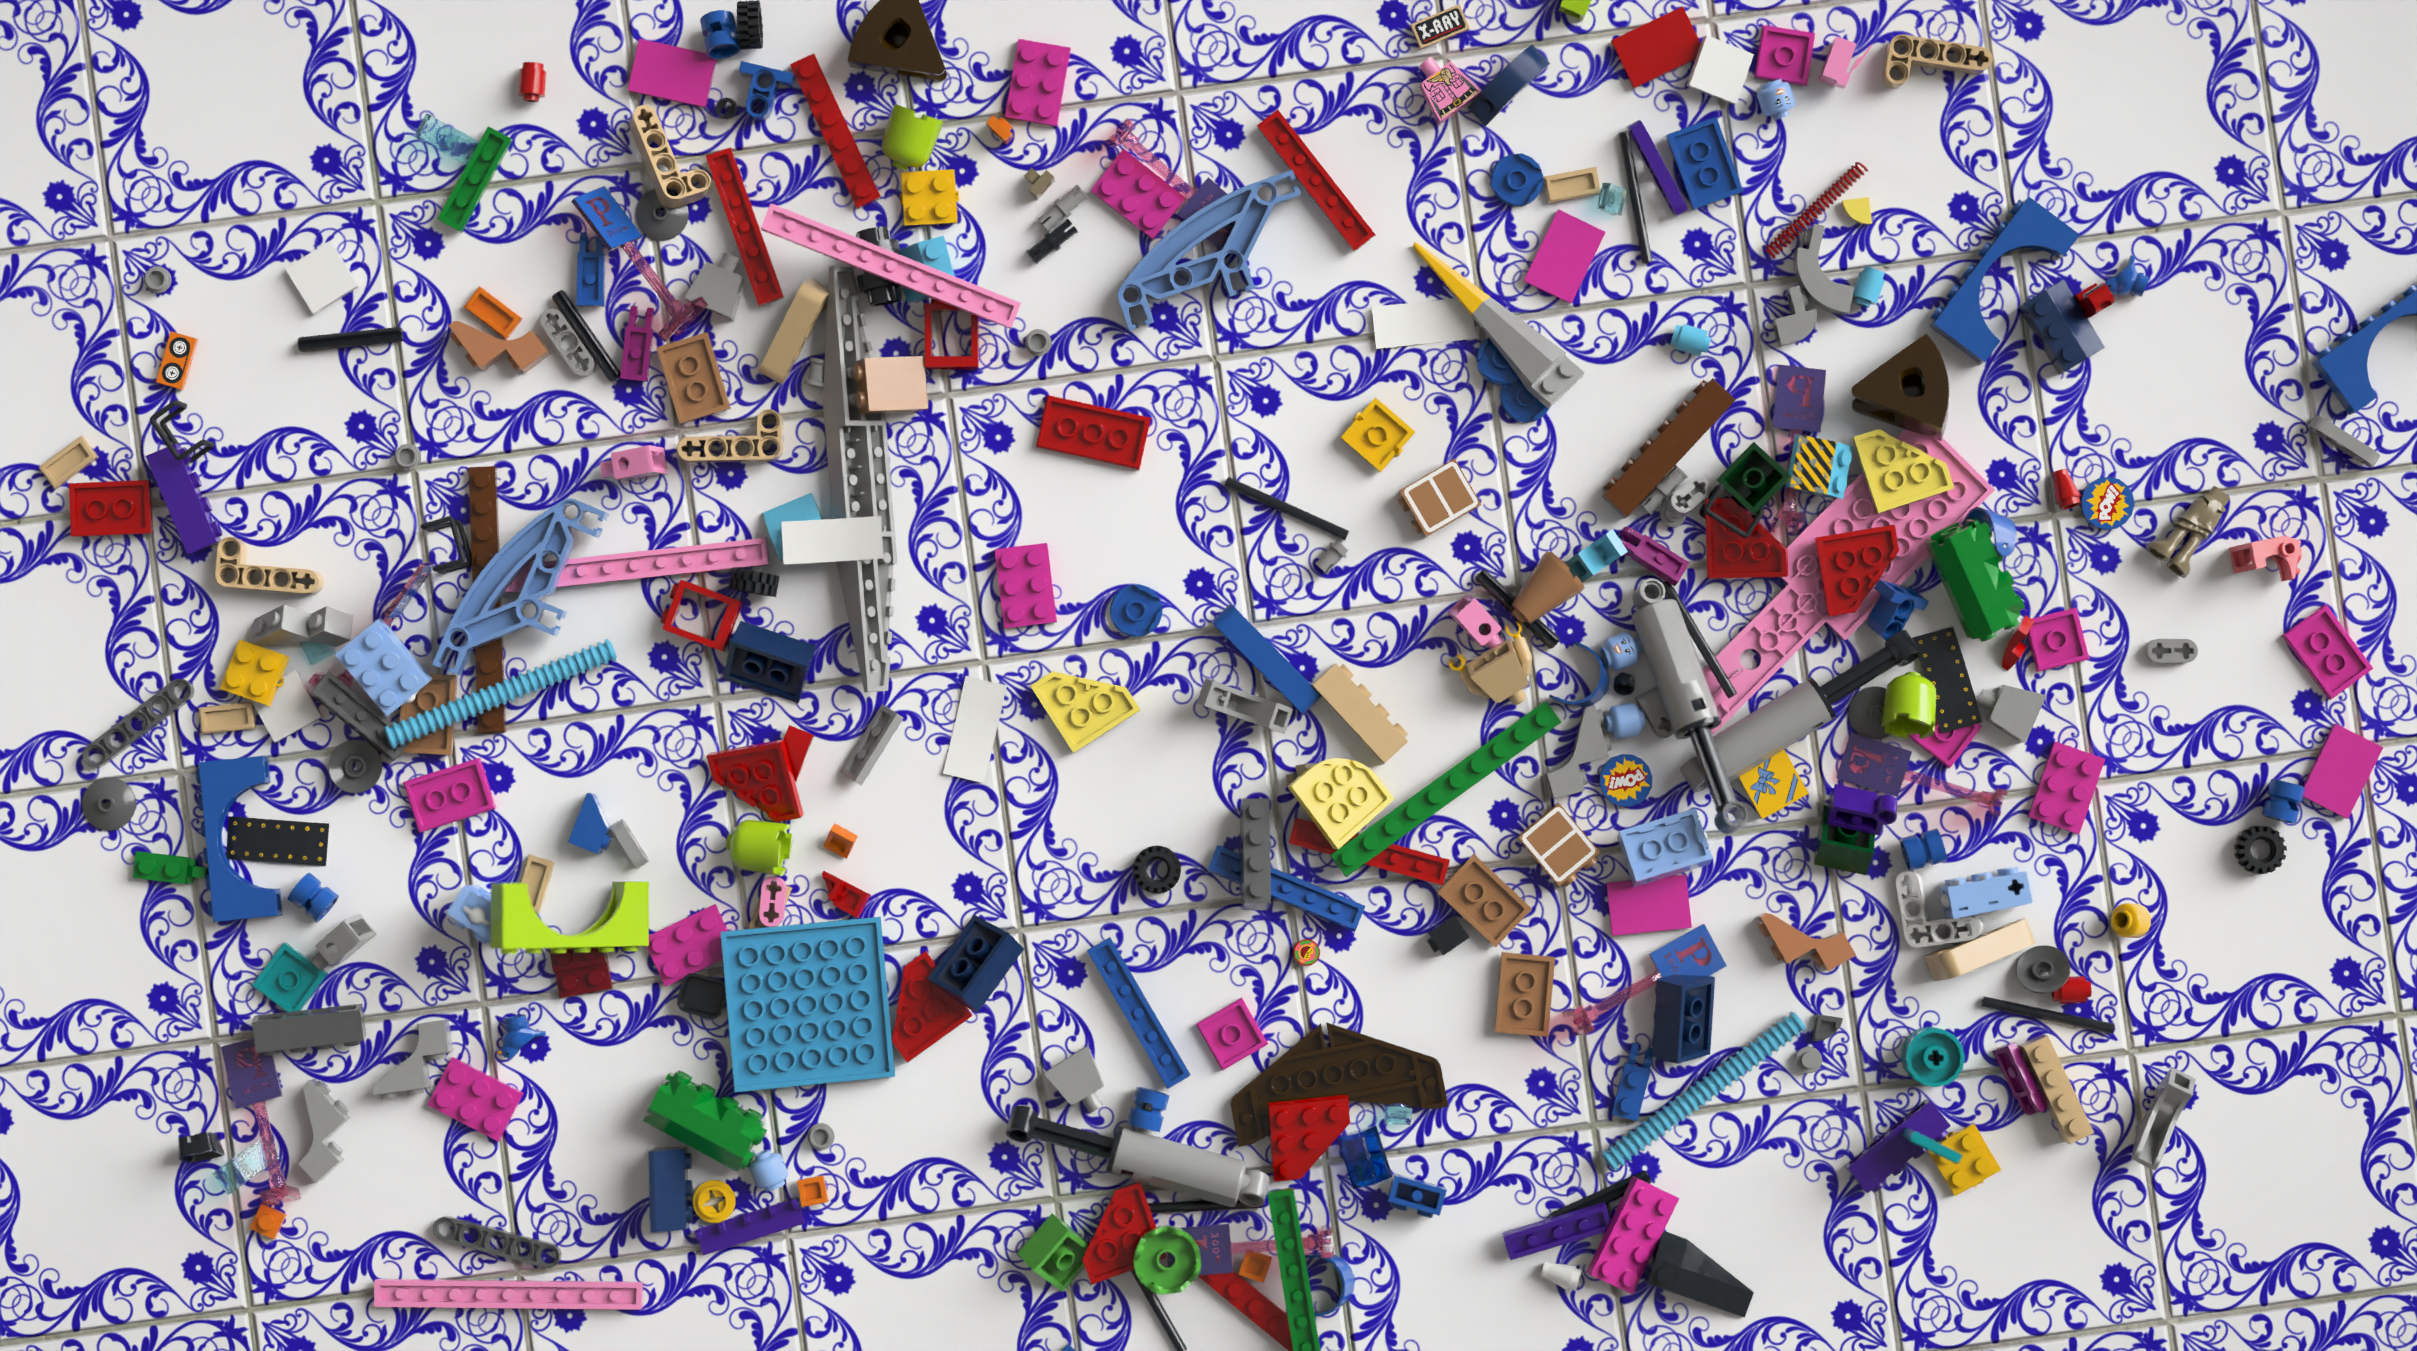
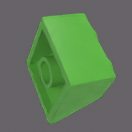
(1055, 1252)

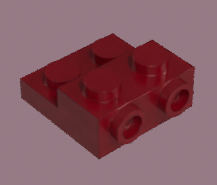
(581, 971)

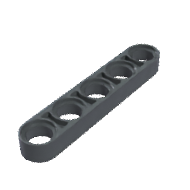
(125, 725)
(483, 1242)

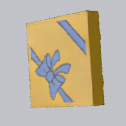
(1773, 784)

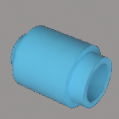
(1868, 287)
(1690, 339)

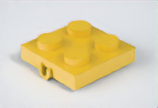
(929, 197)
(1377, 434)
(254, 673)
(1976, 1160)

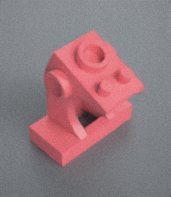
(2253, 556)

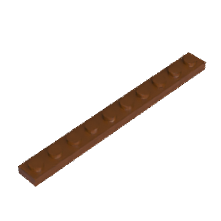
(484, 547)

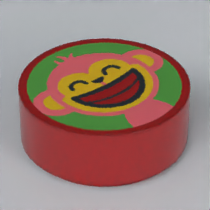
(1306, 952)

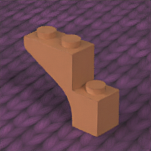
(486, 349)
(1792, 943)

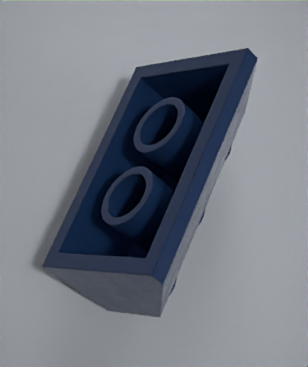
(2061, 327)
(769, 661)
(976, 963)
(1683, 1017)
(670, 1189)

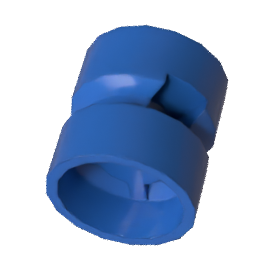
(720, 34)
(2283, 801)
(1924, 849)
(313, 897)
(1146, 1118)

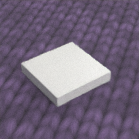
(1720, 70)
(322, 277)
(290, 709)

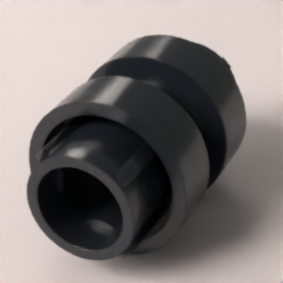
(879, 290)

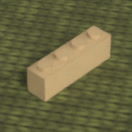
(1360, 713)
(2057, 1089)

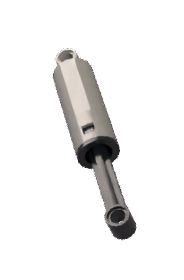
(1685, 692)
(1796, 714)
(1151, 1160)

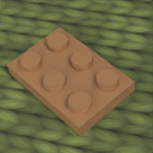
(693, 378)
(433, 694)
(1484, 900)
(1524, 994)

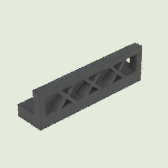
(356, 714)

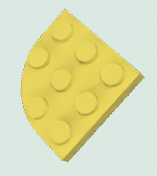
(1340, 797)

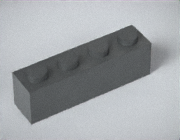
(1255, 854)
(308, 1029)

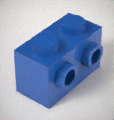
(1416, 1194)

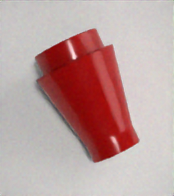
(2065, 491)

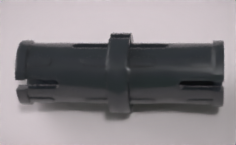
(1052, 241)

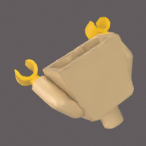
(1500, 671)

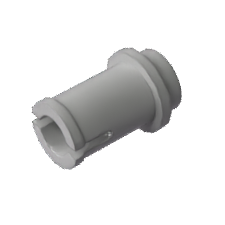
(1331, 556)

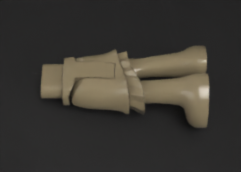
(2198, 520)

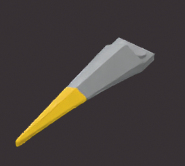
(1531, 355)

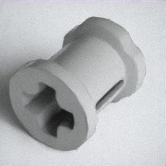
(816, 373)

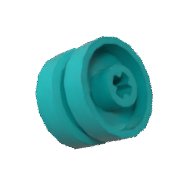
(1943, 1068)

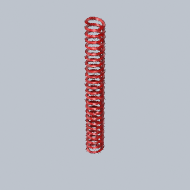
(1815, 208)

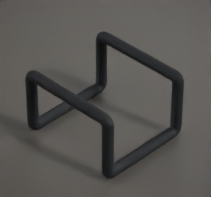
(182, 406)
(1713, 495)
(450, 522)

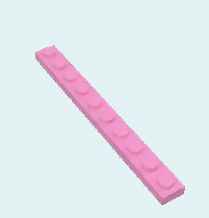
(890, 266)
(656, 563)
(508, 1294)

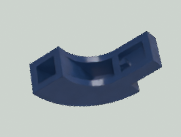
(1508, 84)

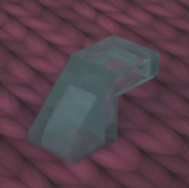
(446, 139)
(242, 1168)

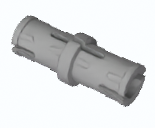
(1062, 208)
(1663, 490)

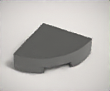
(1825, 1026)

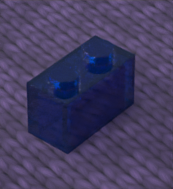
(1364, 1157)

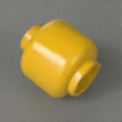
(2130, 920)

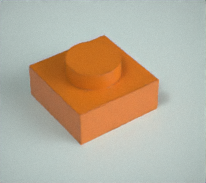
(1000, 128)
(840, 841)
(812, 1190)
(268, 1221)
(1255, 1266)

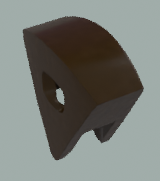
(897, 42)
(1908, 390)

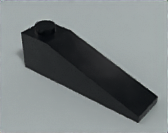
(1691, 1273)

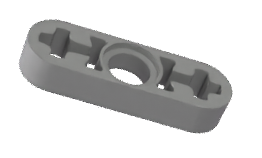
(562, 322)
(2343, 441)

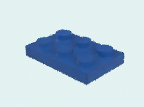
(1704, 163)

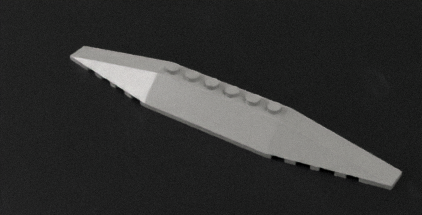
(858, 479)

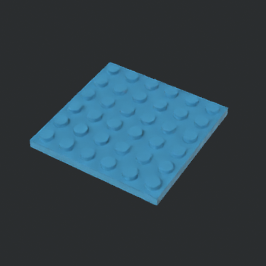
(807, 1004)

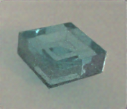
(1611, 199)
(317, 651)
(1397, 1114)

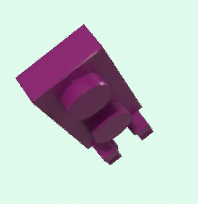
(637, 347)
(1653, 556)
(2020, 1079)

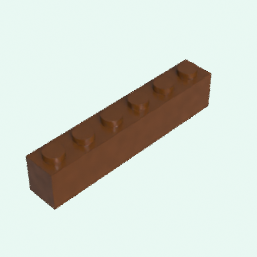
(1668, 448)

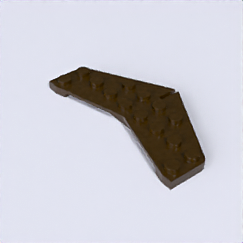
(1353, 1066)

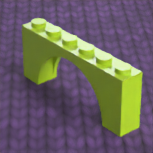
(518, 926)

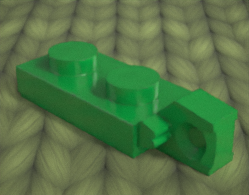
(167, 868)

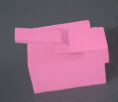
(1838, 61)

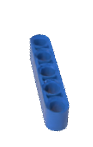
(1266, 659)

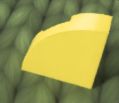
(1858, 210)

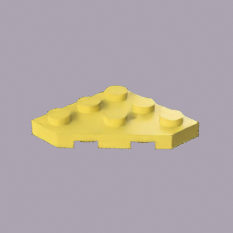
(1899, 471)
(1083, 706)

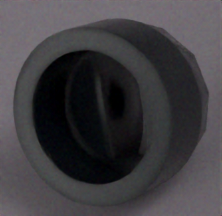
(731, 111)
(1624, 689)

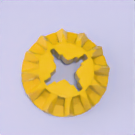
(707, 1212)

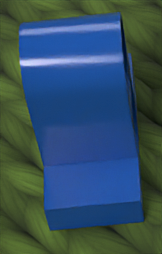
(765, 95)
(1893, 608)

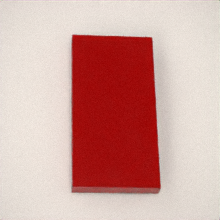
(1093, 432)

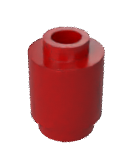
(532, 81)
(2073, 991)

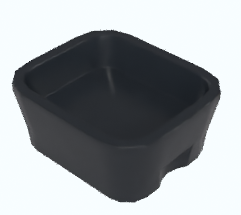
(702, 996)
(199, 1147)

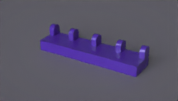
(750, 1226)
(1556, 1231)

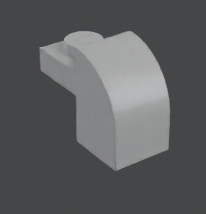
(1798, 324)

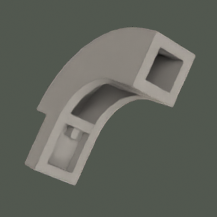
(1818, 288)
(1244, 706)

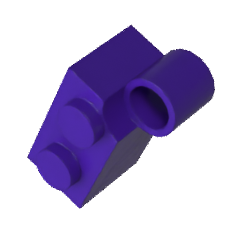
(1860, 809)

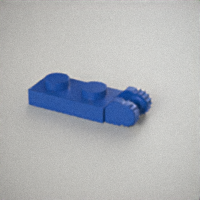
(590, 274)
(1632, 1085)

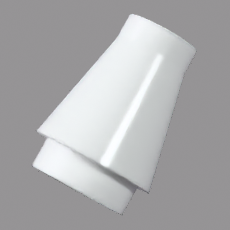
(1563, 1275)

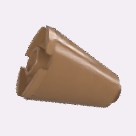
(1545, 589)

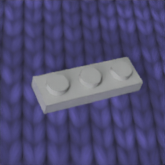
(871, 744)

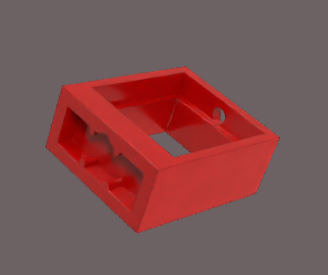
(949, 362)
(727, 624)

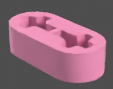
(765, 901)

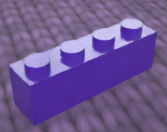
(184, 500)
(1891, 1151)

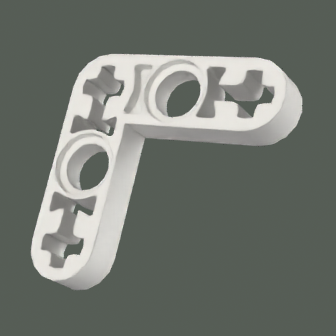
(1921, 921)

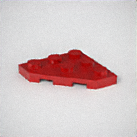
(1737, 556)
(1853, 564)
(759, 777)
(923, 1010)
(1303, 1132)
(1118, 1233)

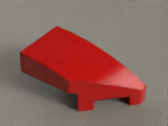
(2015, 648)
(797, 747)
(845, 895)

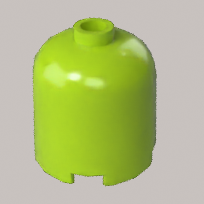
(909, 138)
(1909, 706)
(760, 846)

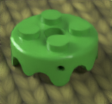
(1174, 1277)

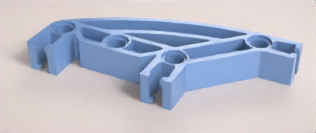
(1157, 268)
(475, 616)

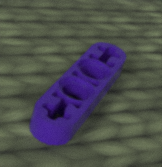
(1657, 168)

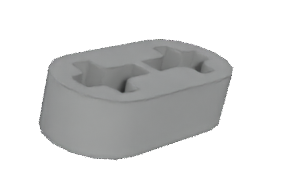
(1685, 493)
(2171, 644)
(629, 843)

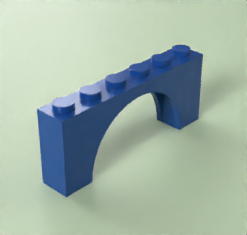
(2027, 229)
(2346, 364)
(221, 786)

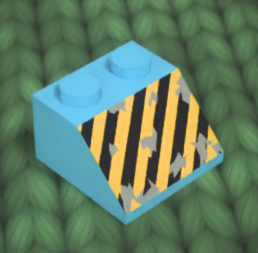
(1819, 467)

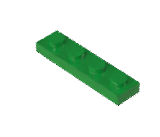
(475, 179)

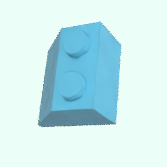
(930, 253)
(800, 509)

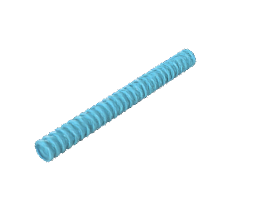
(500, 693)
(1704, 1090)

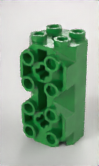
(1973, 579)
(705, 1121)

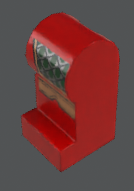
(2094, 299)

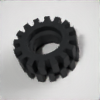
(749, 25)
(754, 582)
(2244, 845)
(1171, 877)

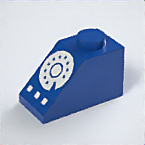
(591, 827)

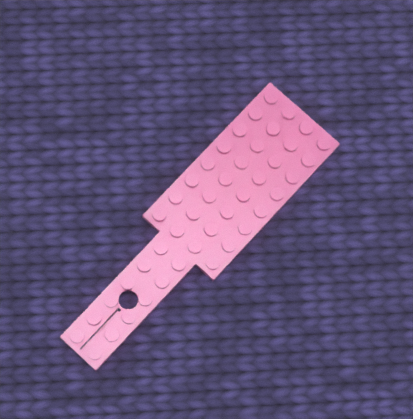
(1801, 604)

